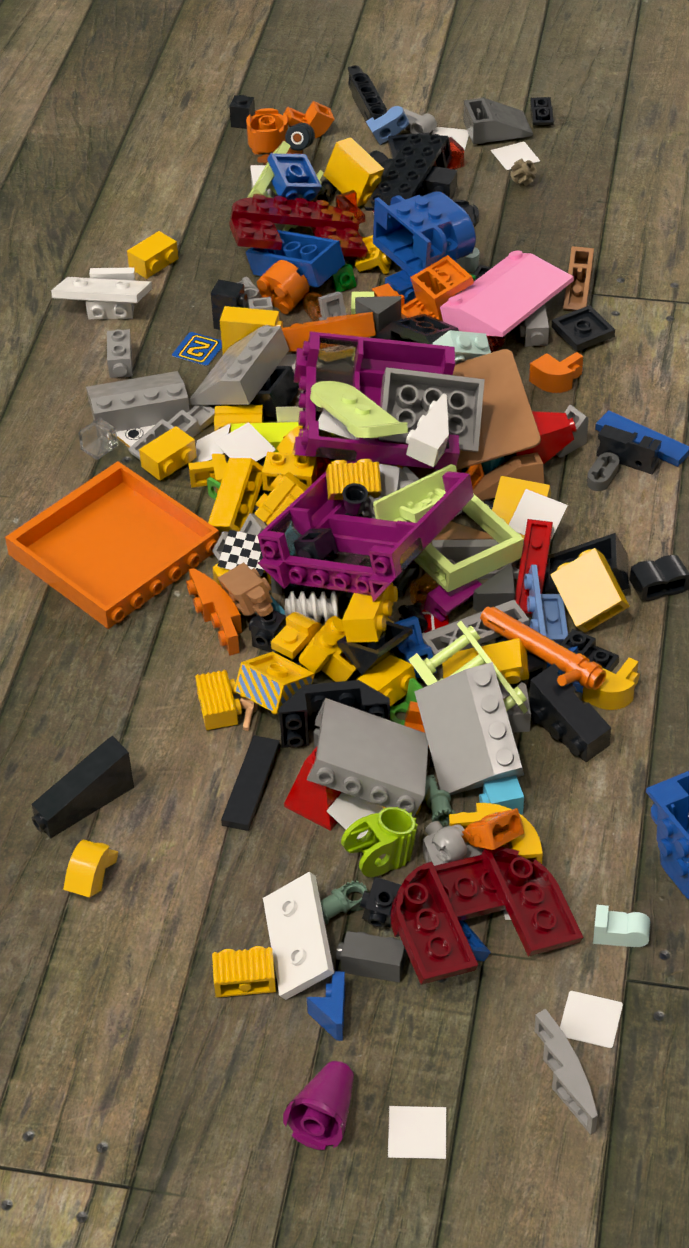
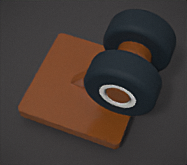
(298, 137)

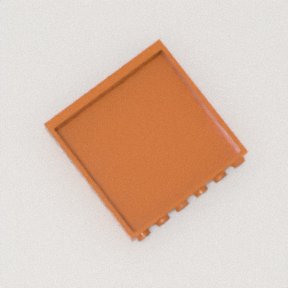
(112, 544)

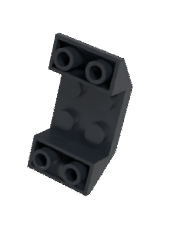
(417, 328)
(302, 708)

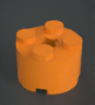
(266, 130)
(283, 286)

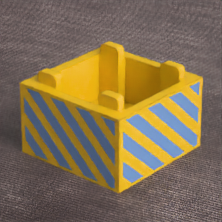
(271, 680)

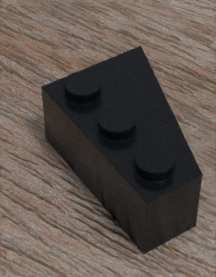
(566, 716)

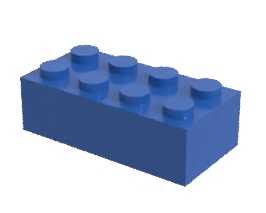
(312, 255)

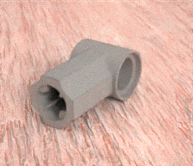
(420, 124)

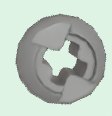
(450, 844)

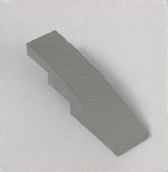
(190, 422)
(568, 1075)

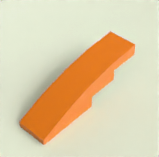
(351, 325)

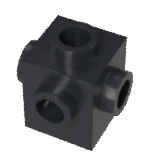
(265, 629)
(379, 902)

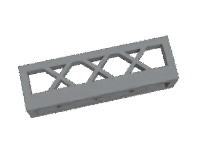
(462, 549)
(445, 635)

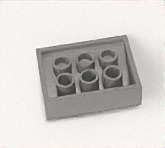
(243, 369)
(410, 393)
(139, 400)
(468, 730)

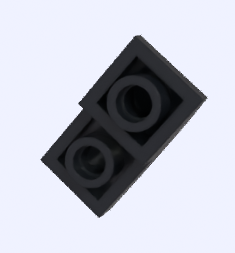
(541, 111)
(587, 647)

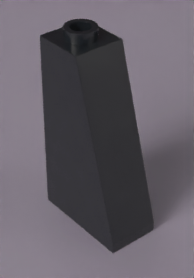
(84, 789)

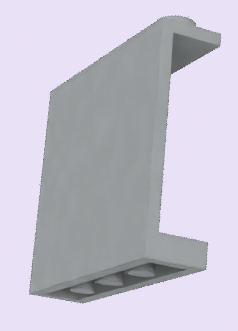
(370, 757)

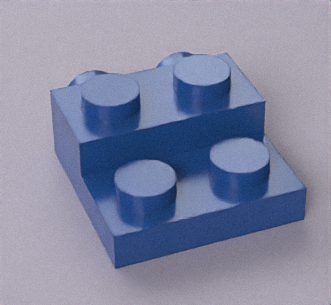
(294, 176)

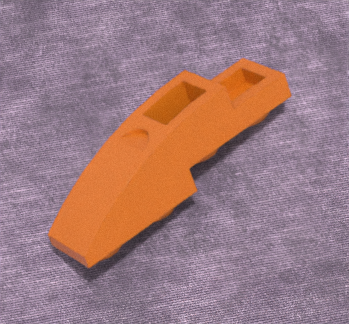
(216, 607)

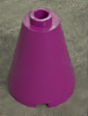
(322, 1107)

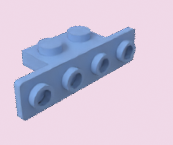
(546, 609)

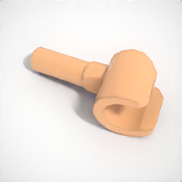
(250, 707)

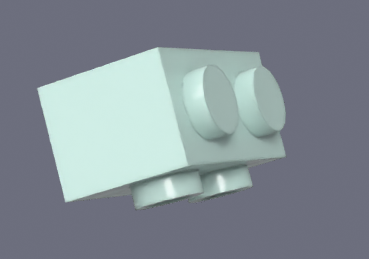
(466, 344)

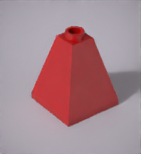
(555, 434)
(310, 798)

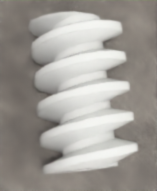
(312, 607)

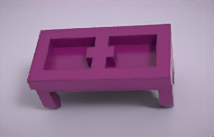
(445, 601)

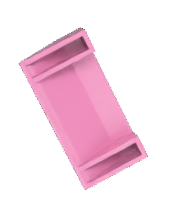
(505, 295)

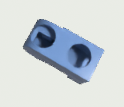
(388, 124)

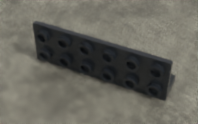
(411, 167)

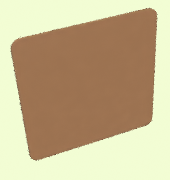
(506, 413)

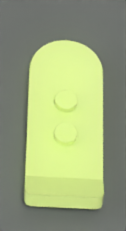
(355, 410)

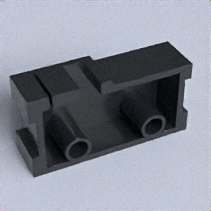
(621, 443)

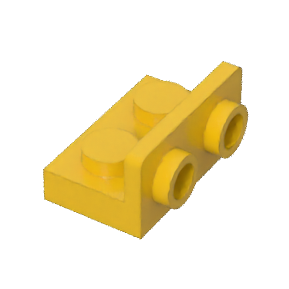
(374, 258)

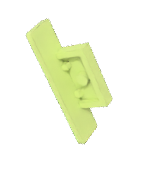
(414, 499)

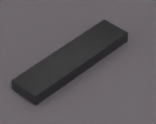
(250, 783)

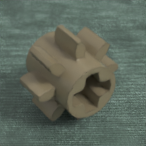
(523, 172)

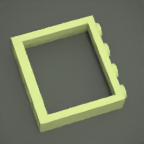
(478, 565)

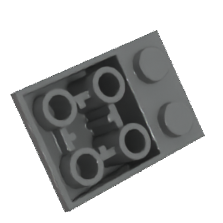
(494, 121)

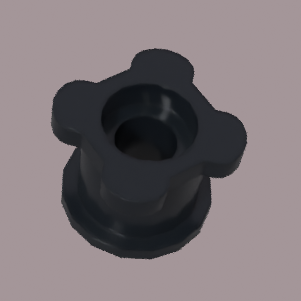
(414, 610)

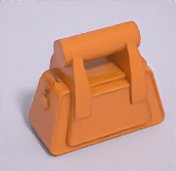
(494, 830)

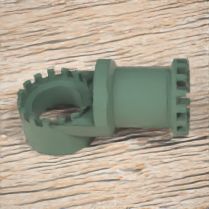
(438, 801)
(338, 900)

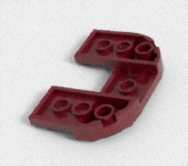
(254, 220)
(440, 896)

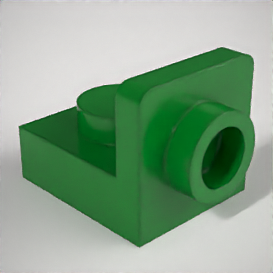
(344, 278)

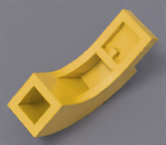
(527, 843)

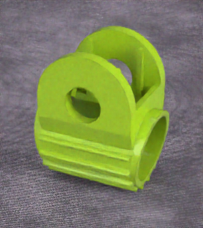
(388, 833)

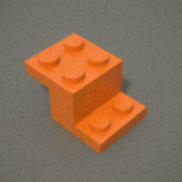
(435, 286)

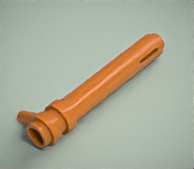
(574, 665)

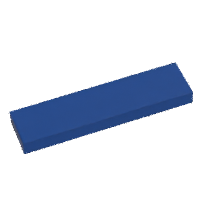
(670, 451)

